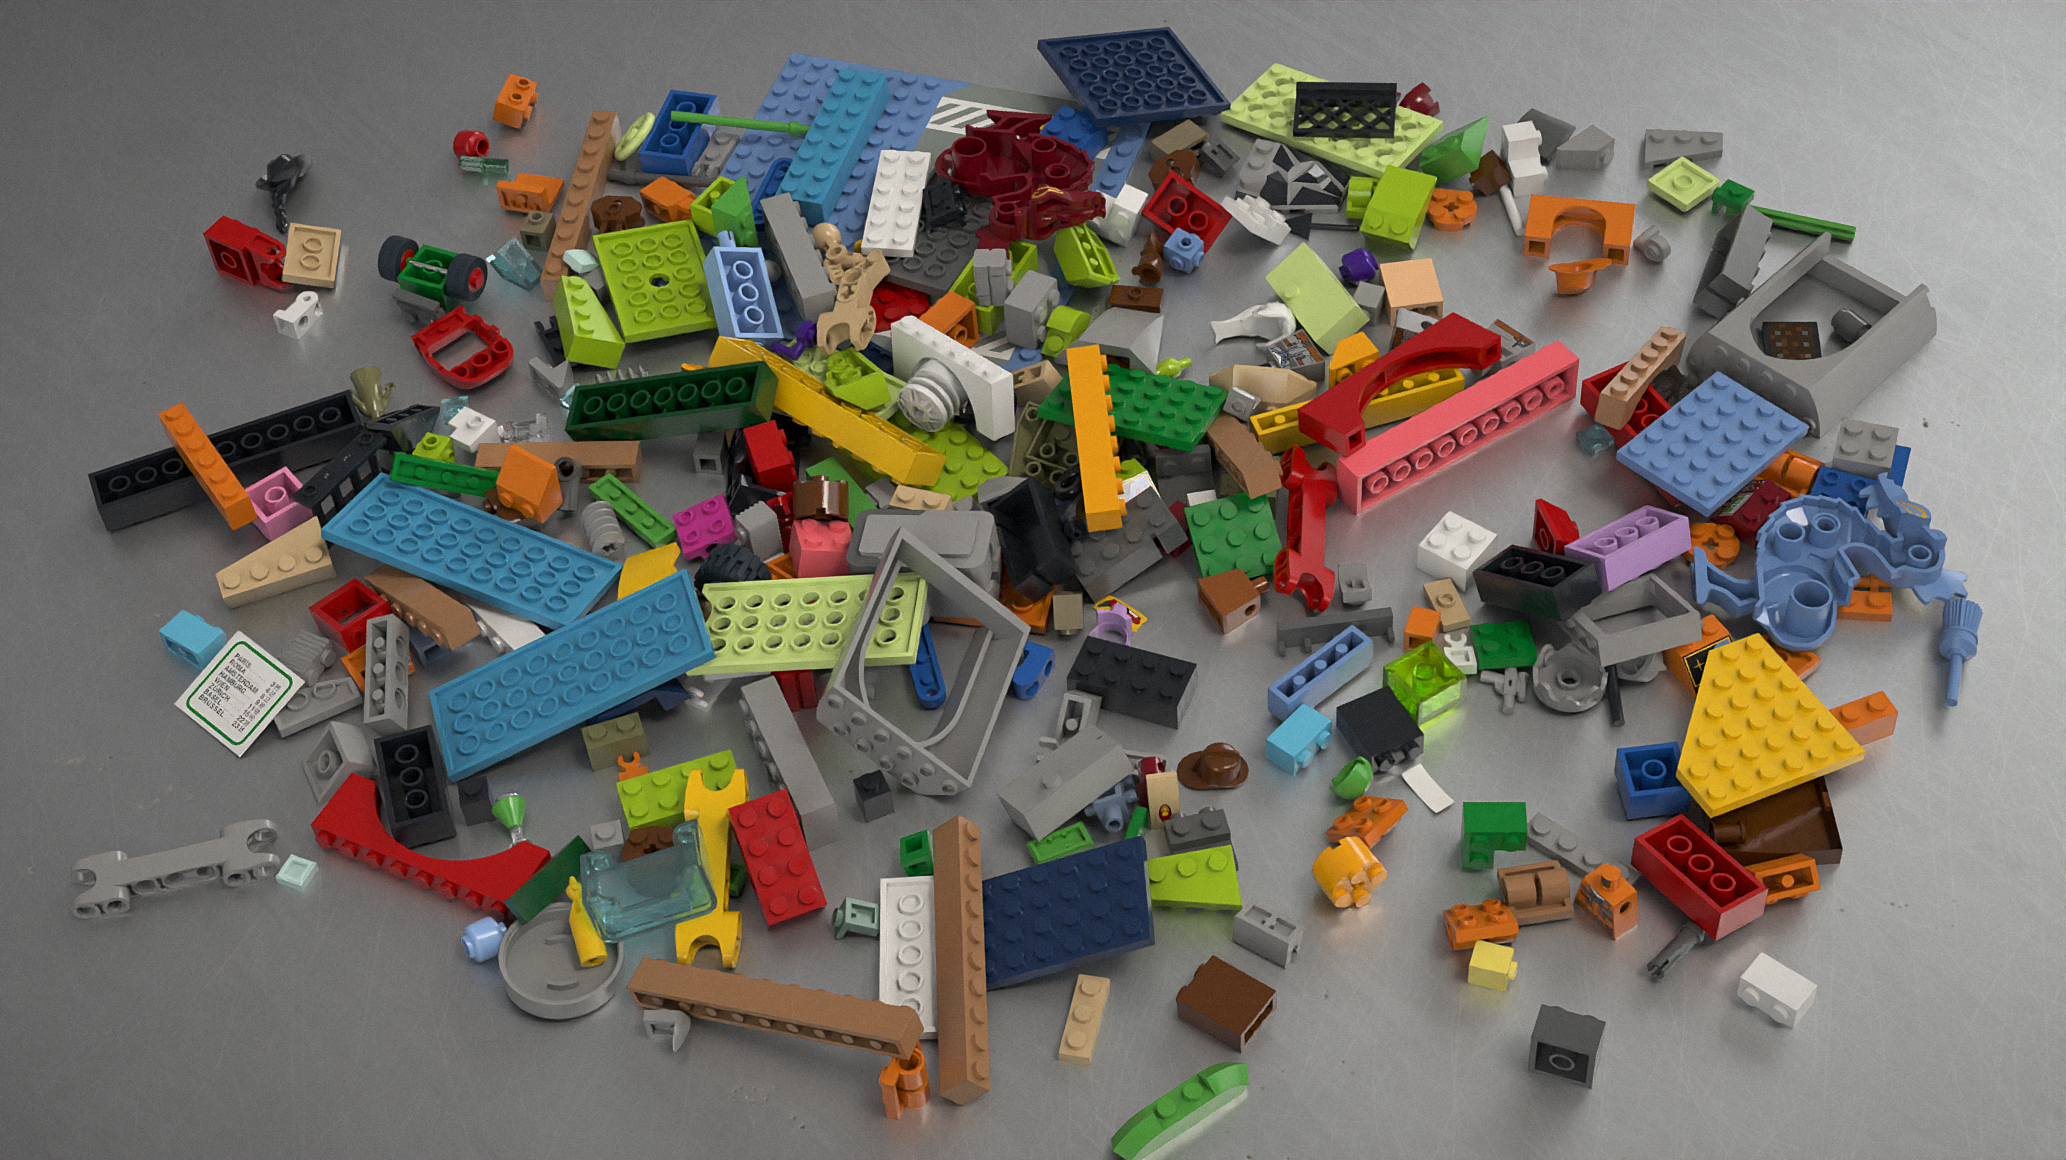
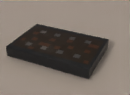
(1791, 340)

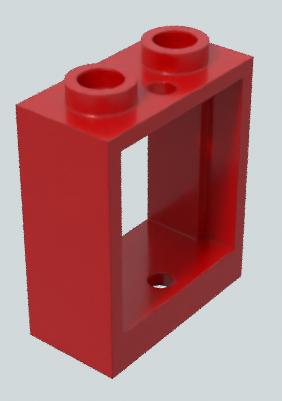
(341, 605)

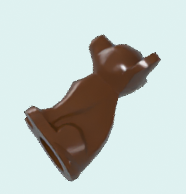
(1151, 261)

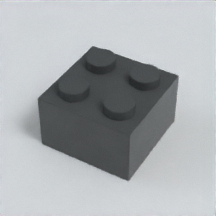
(1566, 1045)

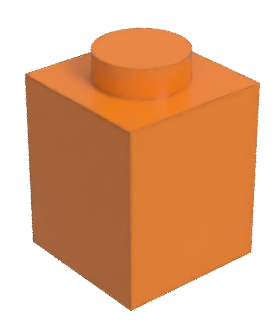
(1421, 627)

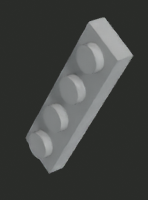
(1572, 850)

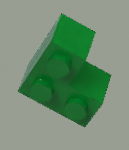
(1491, 828)

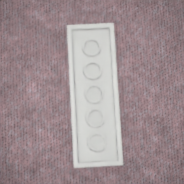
(896, 203)
(909, 948)

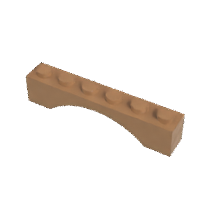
(1625, 390)

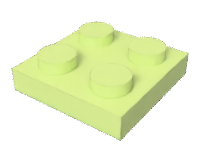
(1683, 184)

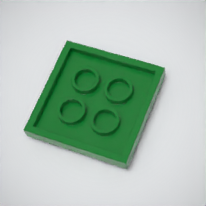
(1233, 535)

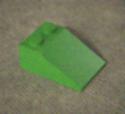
(1455, 152)

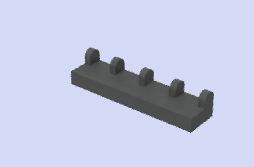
(1325, 628)

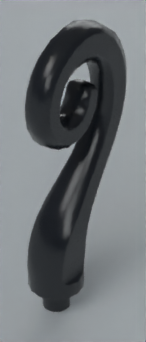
(1074, 517)

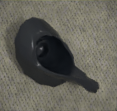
(280, 180)

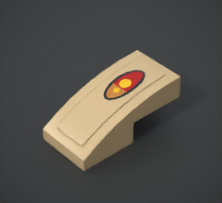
(1162, 797)

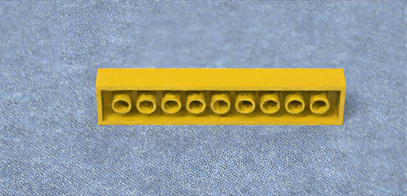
(847, 425)

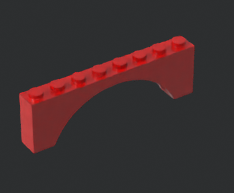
(1448, 344)
(355, 828)

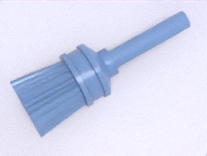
(1958, 640)

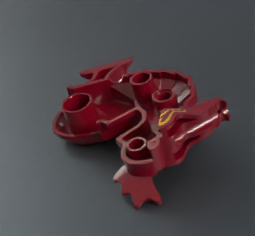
(1030, 177)

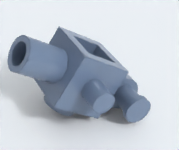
(1114, 805)

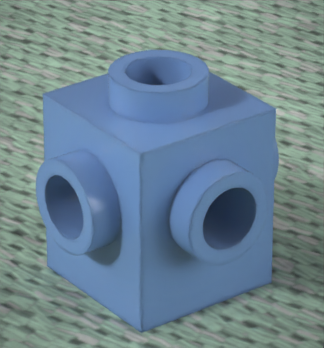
(1184, 250)

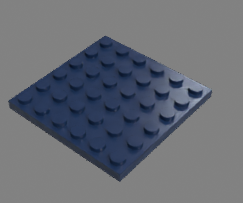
(1133, 77)

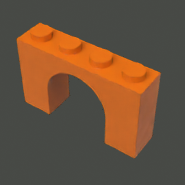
(1552, 213)

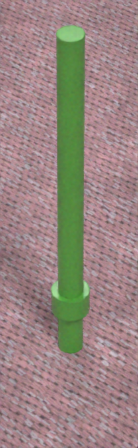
(793, 128)

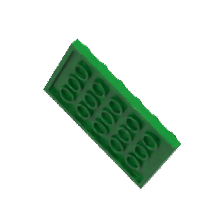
(1148, 407)

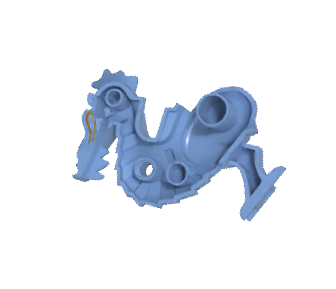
(1810, 559)

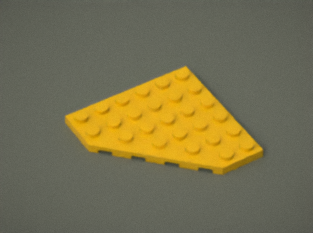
(1757, 730)

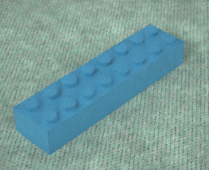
(835, 143)

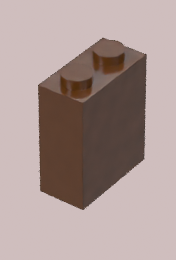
(1226, 1003)

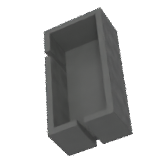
(1733, 262)
(1117, 555)

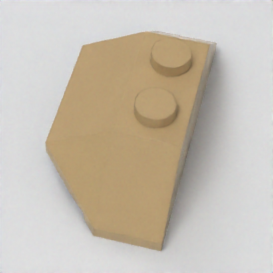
(1274, 385)

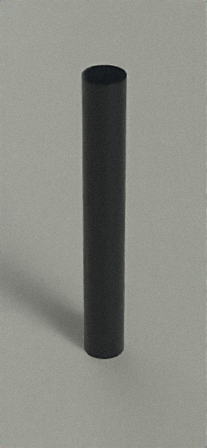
(1614, 696)

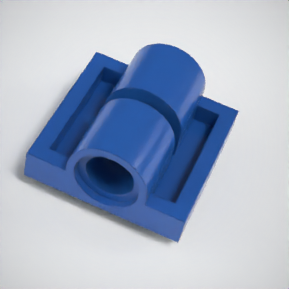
(1844, 485)

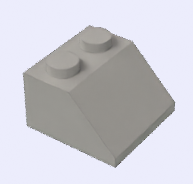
(335, 756)

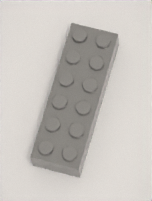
(797, 257)
(789, 761)

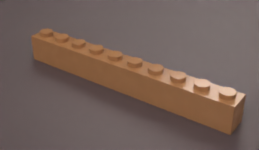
(586, 186)
(960, 962)
(777, 1008)

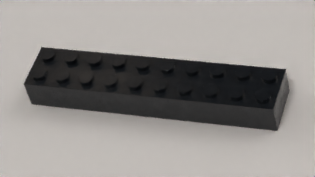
(250, 450)

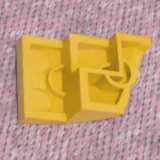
(647, 569)

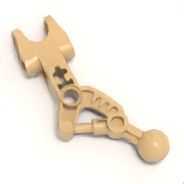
(854, 281)

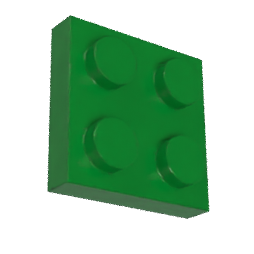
(1503, 645)

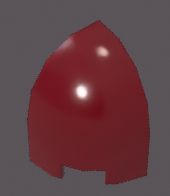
(1420, 101)

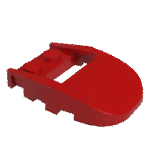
(478, 368)

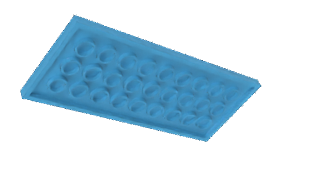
(473, 552)
(570, 675)

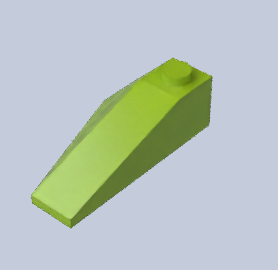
(856, 380)

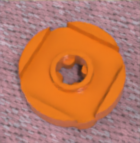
(1463, 208)
(1721, 537)

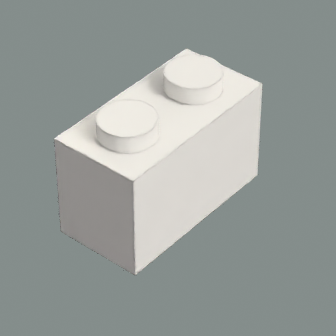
(1776, 990)

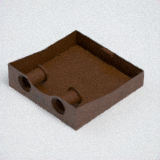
(1780, 827)

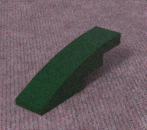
(547, 882)

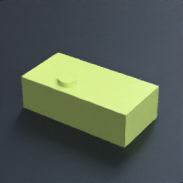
(1316, 298)

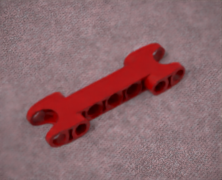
(1302, 559)

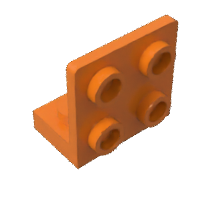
(529, 193)

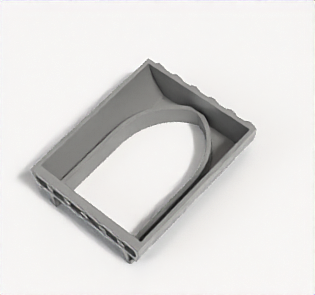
(1824, 387)
(954, 749)

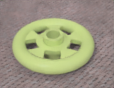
(634, 136)

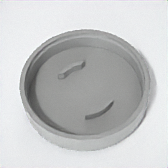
(544, 968)

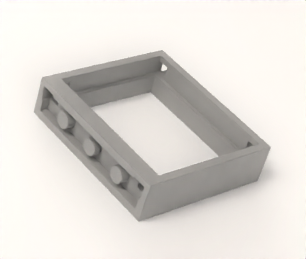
(1679, 629)

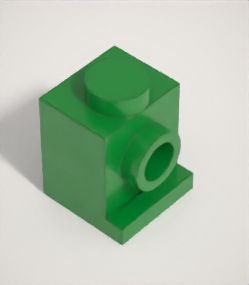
(917, 854)

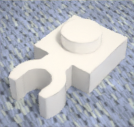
(1460, 655)

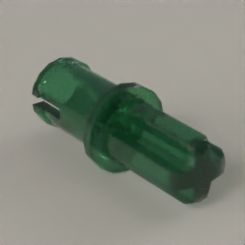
(484, 164)

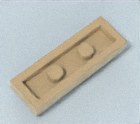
(1084, 1019)

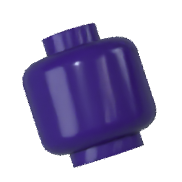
(1358, 266)

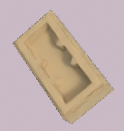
(1444, 598)

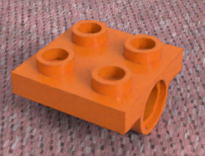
(1793, 473)
(1368, 819)
(1485, 921)
(905, 1084)

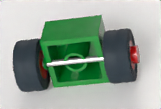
(432, 271)

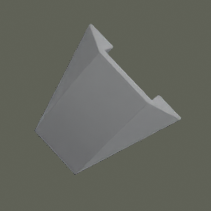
(1124, 334)

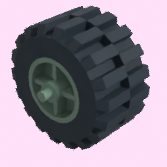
(731, 565)

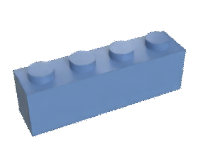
(1321, 673)

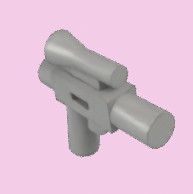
(1508, 685)

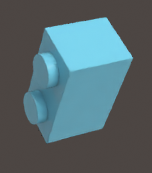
(193, 639)
(1299, 739)

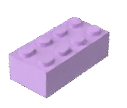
(1633, 545)

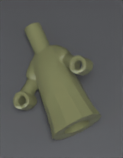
(369, 390)

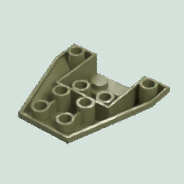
(1044, 448)

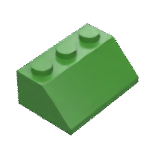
(735, 213)

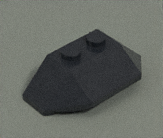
(403, 427)

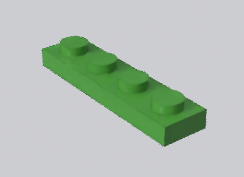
(633, 511)

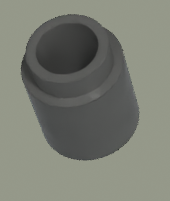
(1849, 325)

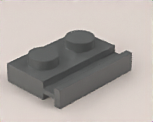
(417, 307)

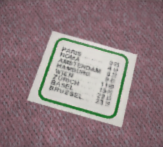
(239, 693)

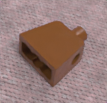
(1231, 598)

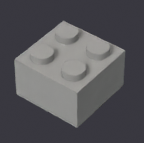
(1030, 308)
(1864, 448)

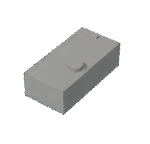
(1065, 781)

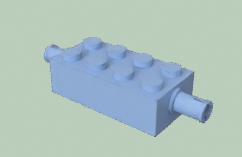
(742, 293)

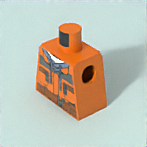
(1608, 900)

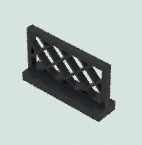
(1345, 96)

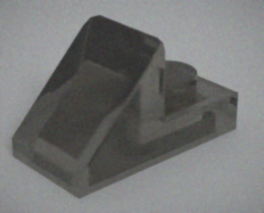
(1675, 386)

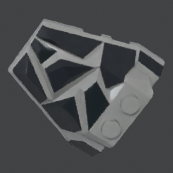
(1292, 180)

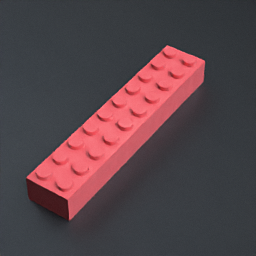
(1457, 427)

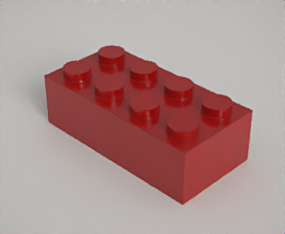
(776, 858)
(1699, 876)

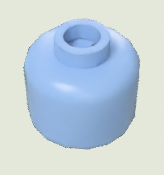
(483, 938)

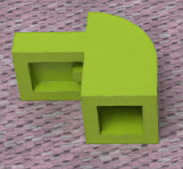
(1064, 327)

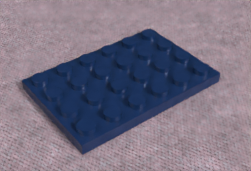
(1067, 912)

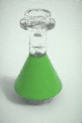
(510, 811)

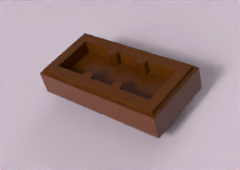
(1136, 298)

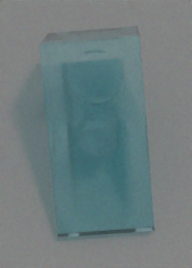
(516, 265)

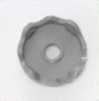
(1572, 663)

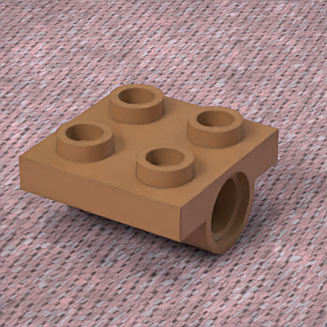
(1536, 892)

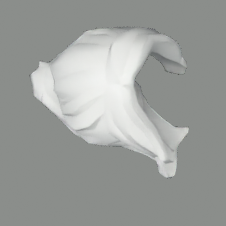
(1269, 321)

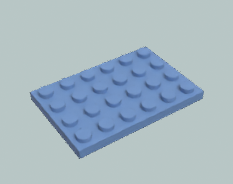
(1712, 443)

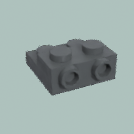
(1198, 831)

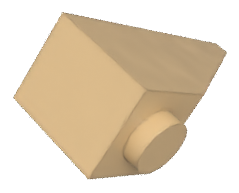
(1035, 382)

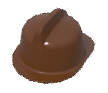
(1213, 768)

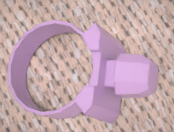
(1115, 619)

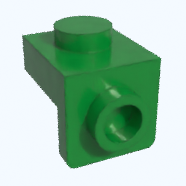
(1732, 196)

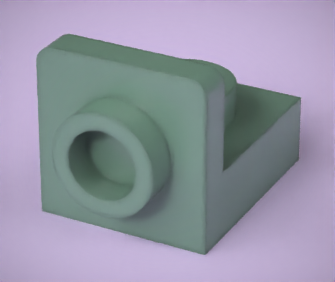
(856, 917)

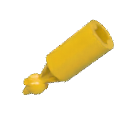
(588, 943)

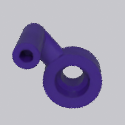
(805, 337)

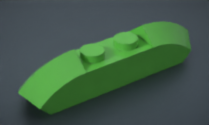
(1180, 1109)

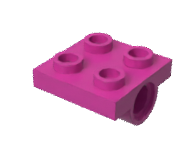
(705, 527)

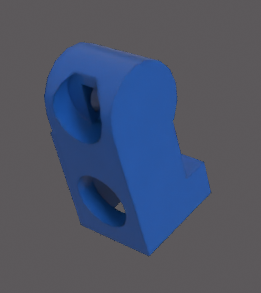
(1034, 671)

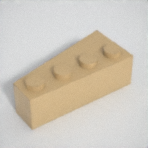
(278, 567)

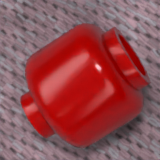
(470, 144)

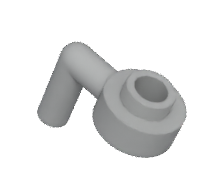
(1655, 245)

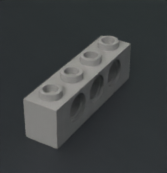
(386, 675)

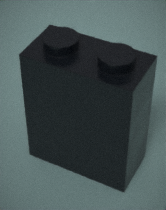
(1380, 729)

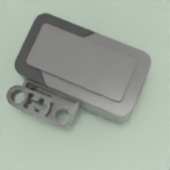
(960, 537)

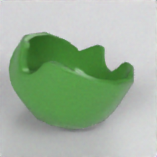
(1353, 779)

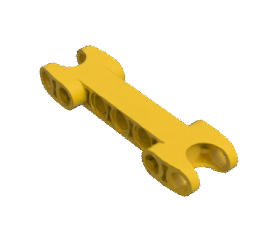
(719, 926)

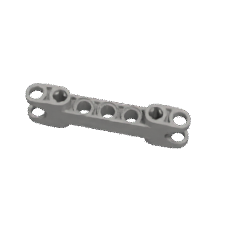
(122, 879)

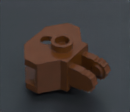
(1185, 166)
(613, 217)

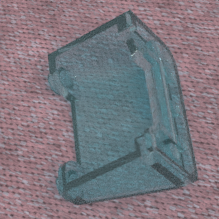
(650, 889)

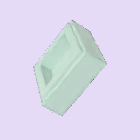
(297, 873)

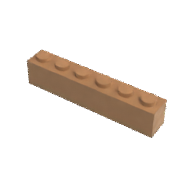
(1243, 456)
(598, 458)
(424, 606)

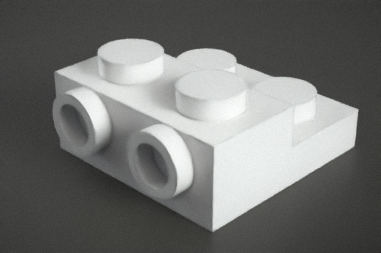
(1258, 217)

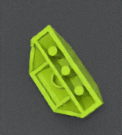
(1084, 258)

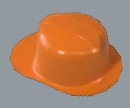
(1577, 276)

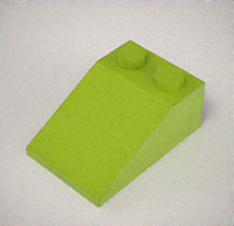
(1398, 207)

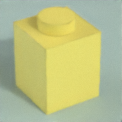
(1492, 966)

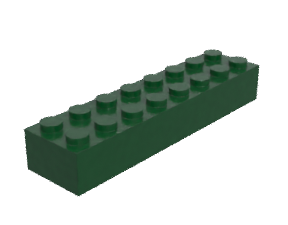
(673, 404)

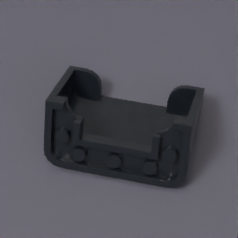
(740, 482)

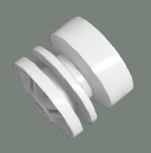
(932, 396)

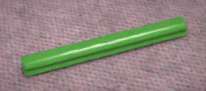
(1804, 223)

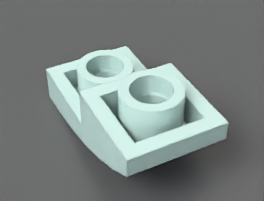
(581, 260)

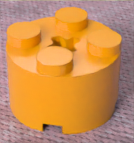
(1348, 873)

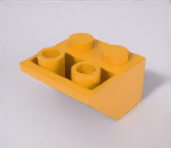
(1350, 357)

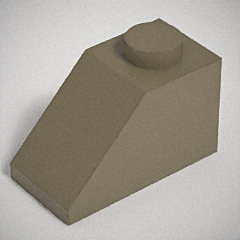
(1068, 611)

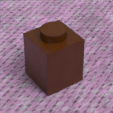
(1490, 174)

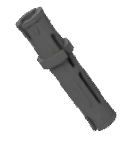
(1689, 936)

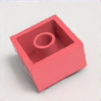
(820, 548)

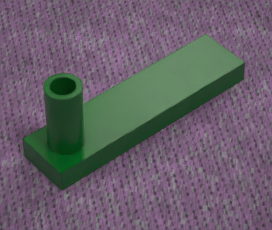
(442, 474)

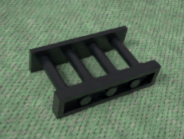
(338, 470)

